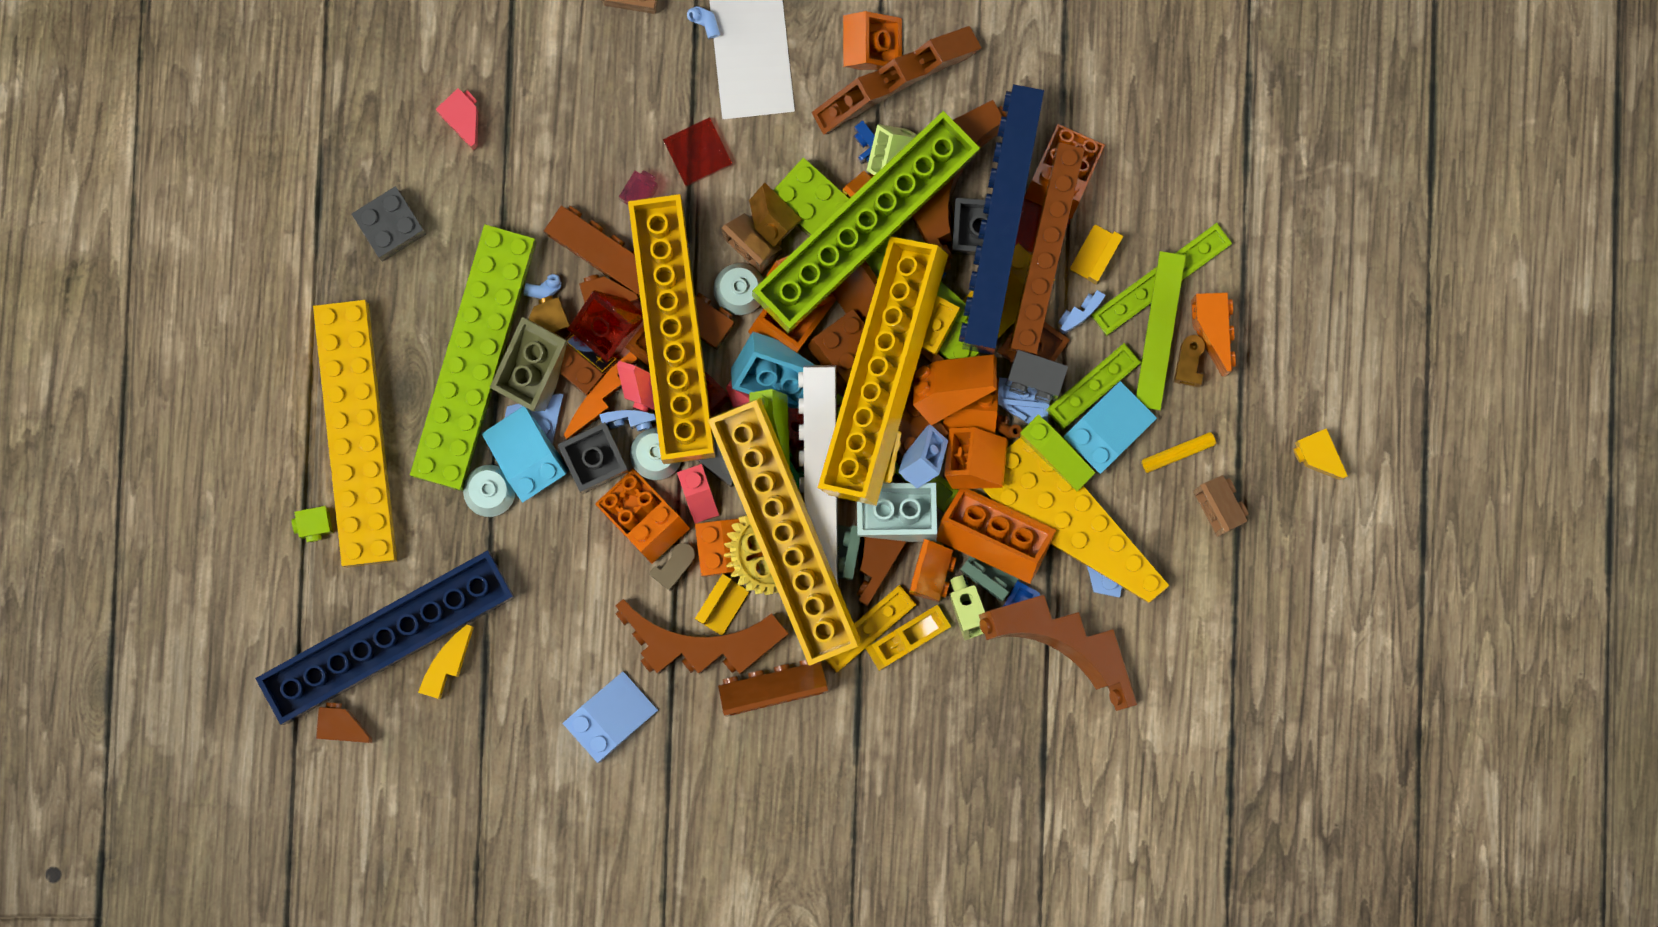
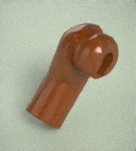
(1009, 431)

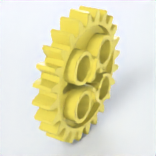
(747, 569)

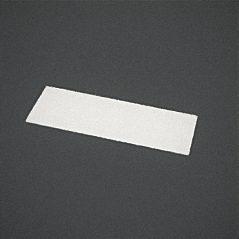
(752, 58)

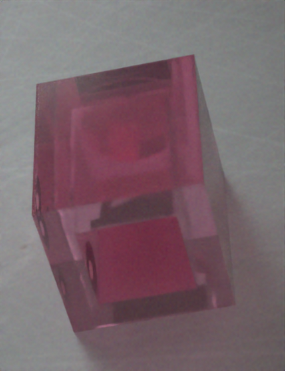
(639, 187)

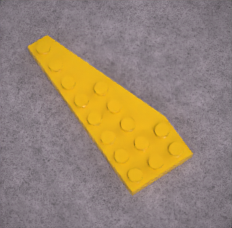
(1079, 521)

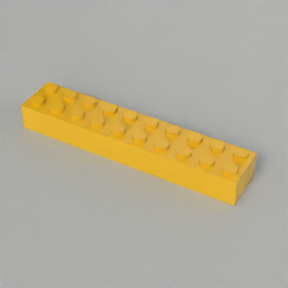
(671, 329)
(883, 370)
(355, 433)
(784, 531)

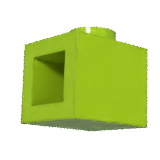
(312, 523)

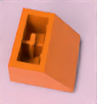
(979, 414)
(975, 459)

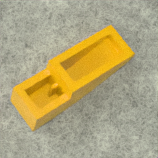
(908, 637)
(447, 661)

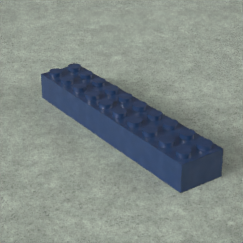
(1003, 219)
(385, 638)

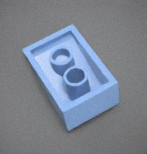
(610, 717)

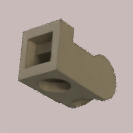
(682, 558)

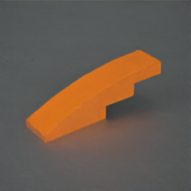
(594, 401)

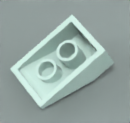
(900, 514)

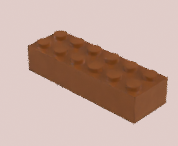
(838, 347)

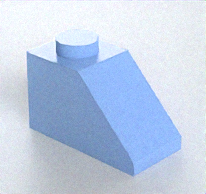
(924, 457)

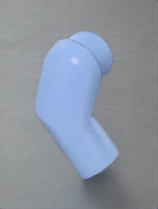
(705, 18)
(547, 288)

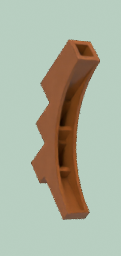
(665, 646)

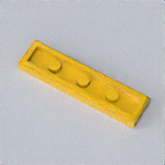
(875, 623)

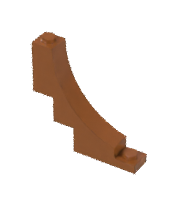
(896, 76)
(934, 217)
(876, 563)
(1095, 655)

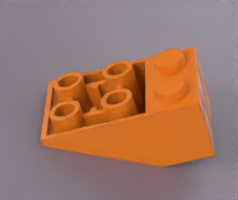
(1091, 155)
(1211, 323)
(642, 516)

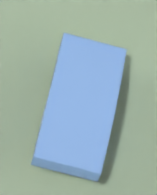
(1074, 318)
(637, 419)

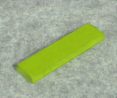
(1093, 386)

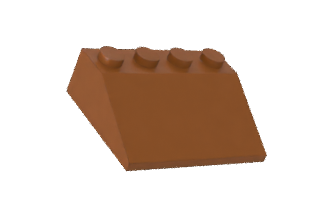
(773, 688)

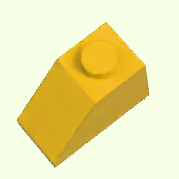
(1320, 454)

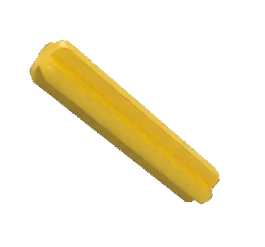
(1178, 452)

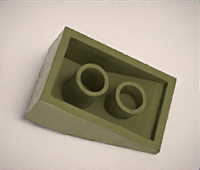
(530, 366)

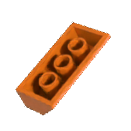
(995, 534)

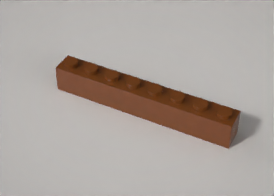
(1046, 248)
(620, 265)

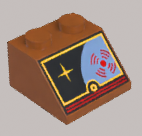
(583, 366)

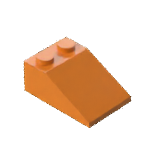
(796, 338)
(952, 385)
(711, 547)
(931, 571)

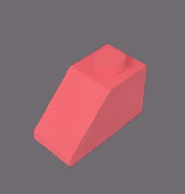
(461, 115)
(636, 386)
(698, 493)

